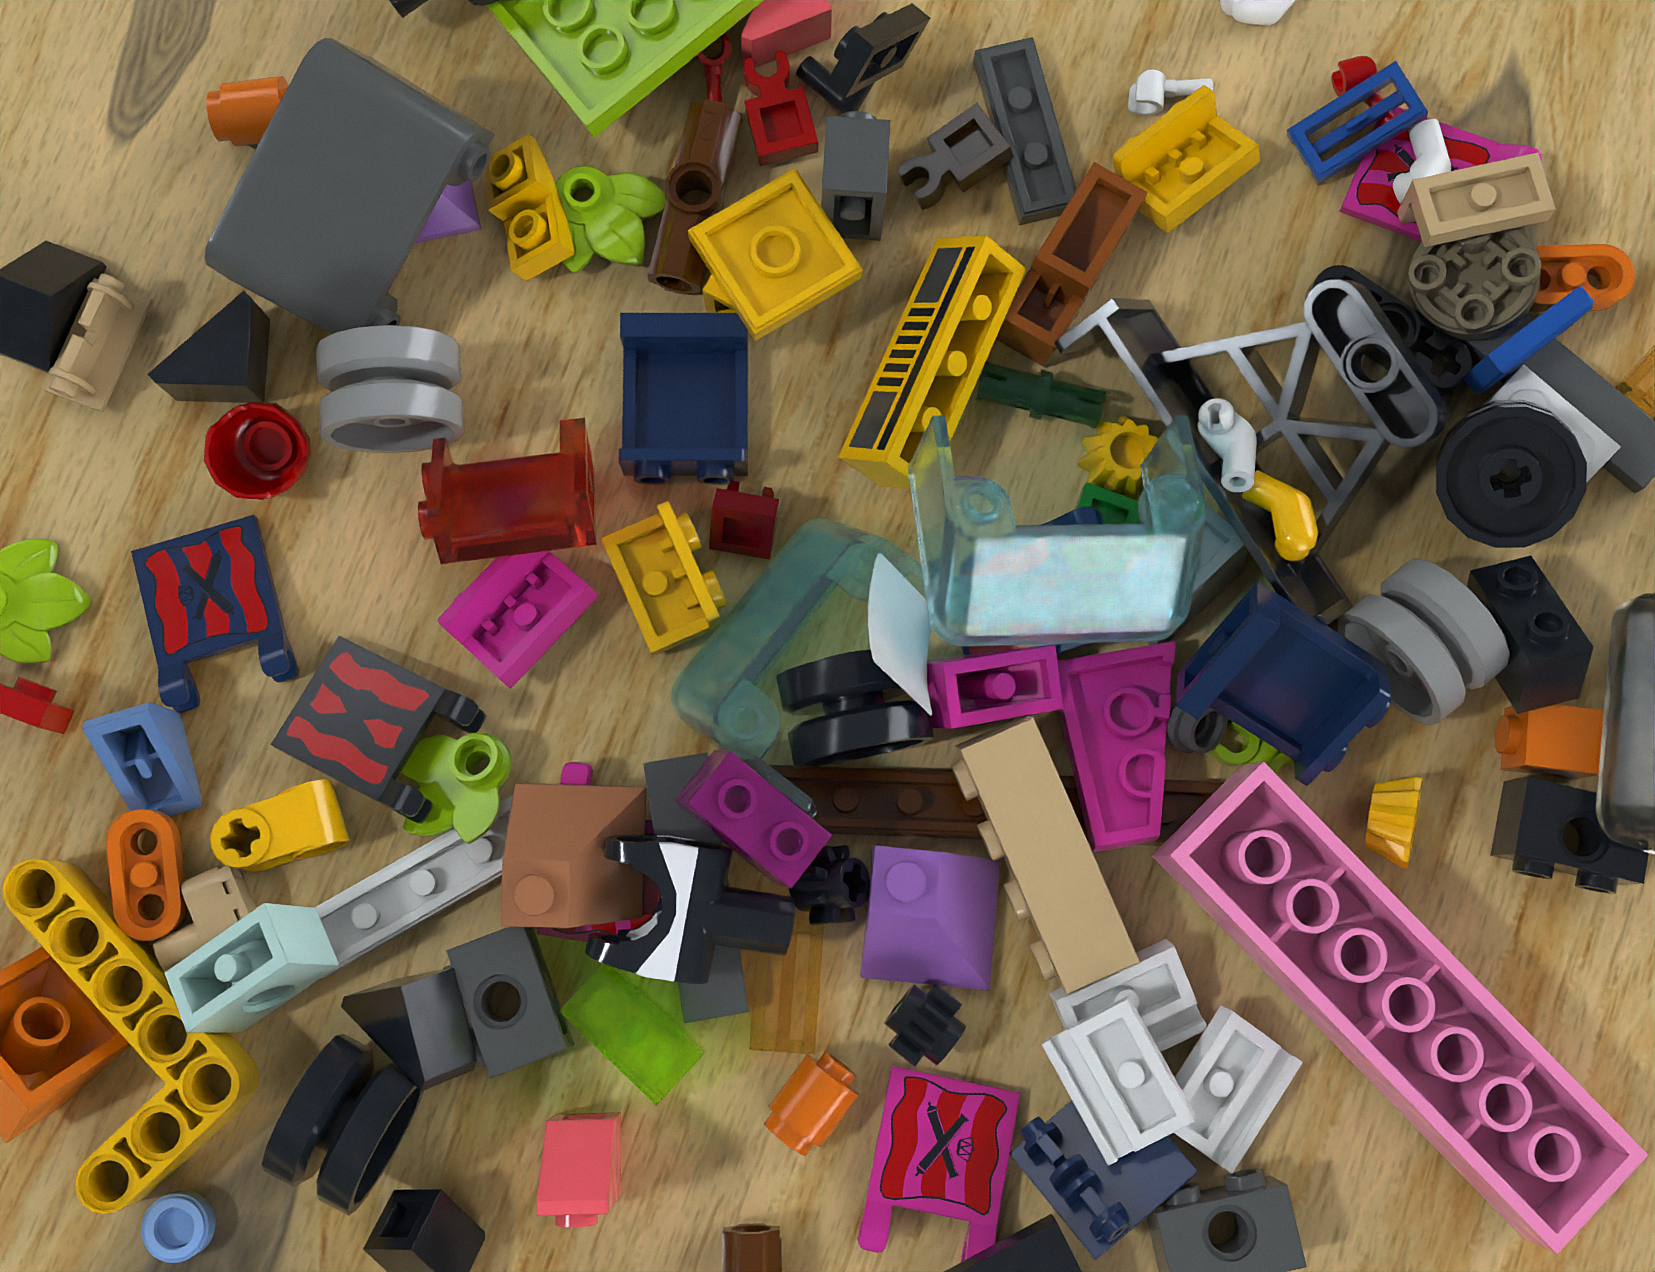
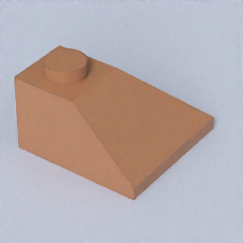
(556, 859)

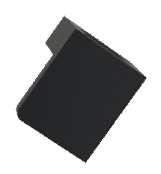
(424, 1234)

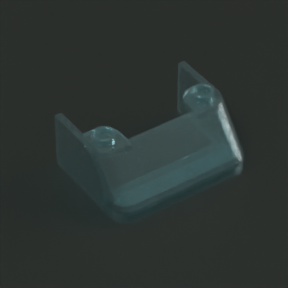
(1056, 582)
(718, 686)

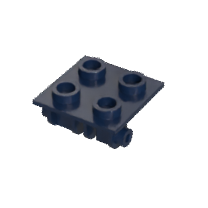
(1091, 1197)

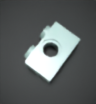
(251, 969)

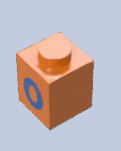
(1551, 741)

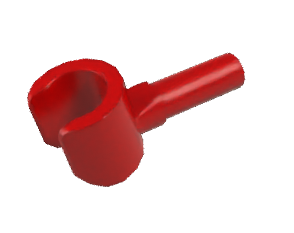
(713, 70)
(1352, 73)

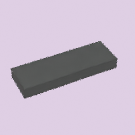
(1025, 117)

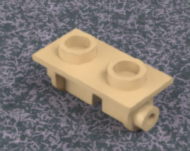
(98, 343)

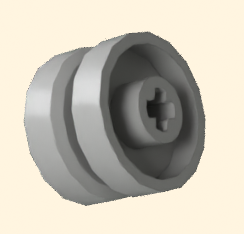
(389, 389)
(1430, 638)

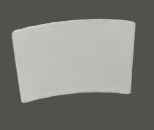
(899, 630)

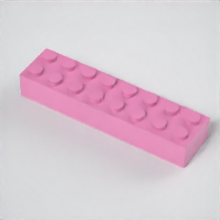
(1400, 1006)

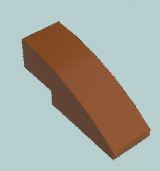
(1070, 263)

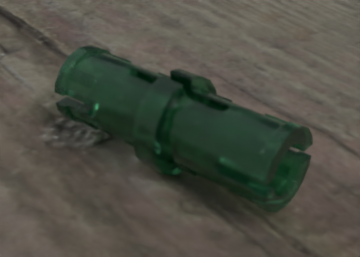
(1041, 395)

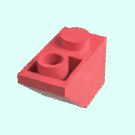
(580, 1167)

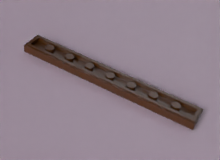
(934, 806)

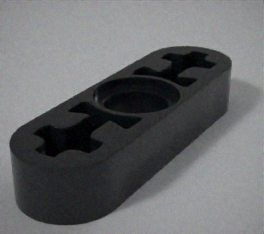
(1413, 327)

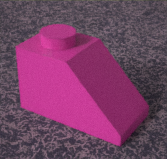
(993, 686)

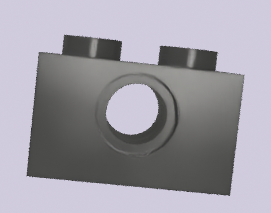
(856, 174)
(538, 1026)
(1263, 1233)

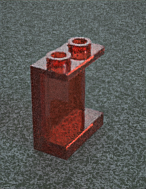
(510, 502)

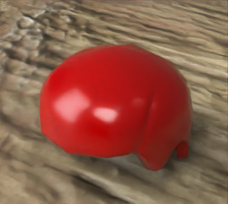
(257, 450)

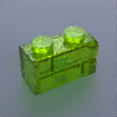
(633, 1031)

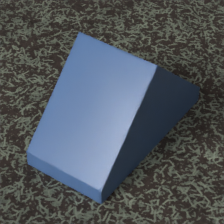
(147, 757)

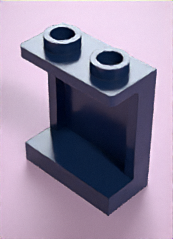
(684, 397)
(1286, 681)

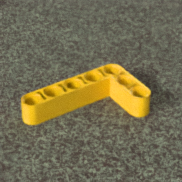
(141, 1023)

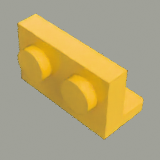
(1185, 159)
(663, 579)

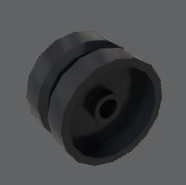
(1518, 510)
(855, 717)
(342, 1124)

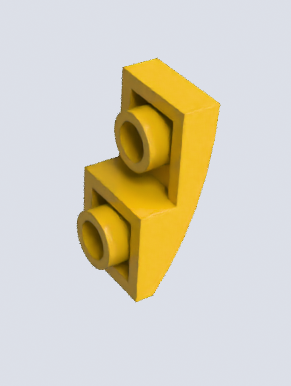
(528, 202)

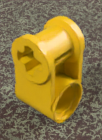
(291, 827)

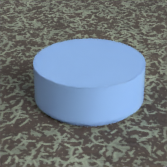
(178, 1226)

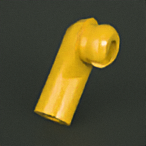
(1291, 515)

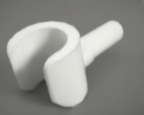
(1151, 87)

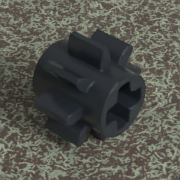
(832, 887)
(925, 1024)

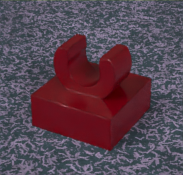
(743, 522)

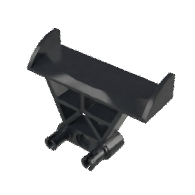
(1343, 322)

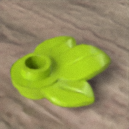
(610, 218)
(34, 600)
(447, 779)

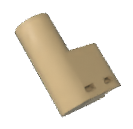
(215, 903)

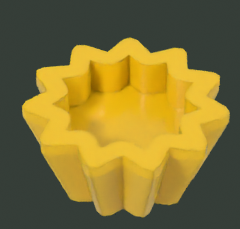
(1116, 455)
(1394, 819)

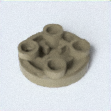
(1476, 283)

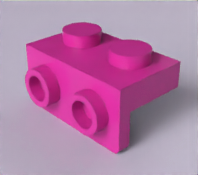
(517, 612)

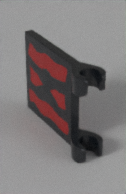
(365, 721)

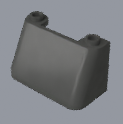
(342, 189)

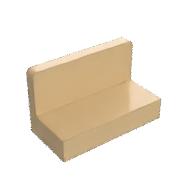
(1478, 200)

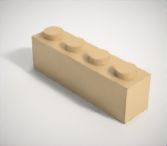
(1046, 854)

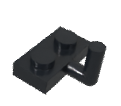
(865, 58)

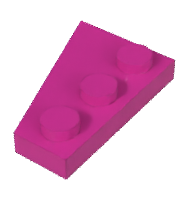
(1117, 739)

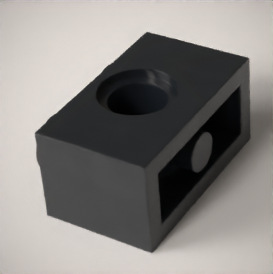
(1542, 636)
(1531, 836)

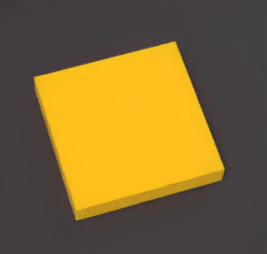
(775, 254)

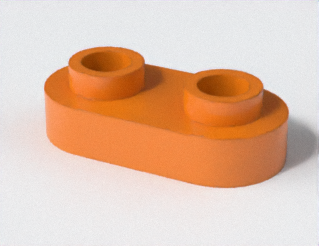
(1568, 266)
(139, 875)

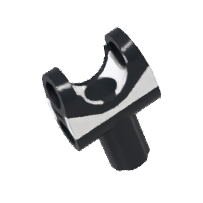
(692, 911)

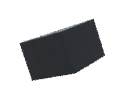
(41, 300)
(221, 358)
(418, 1025)

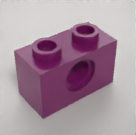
(753, 818)

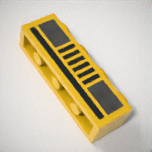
(933, 355)

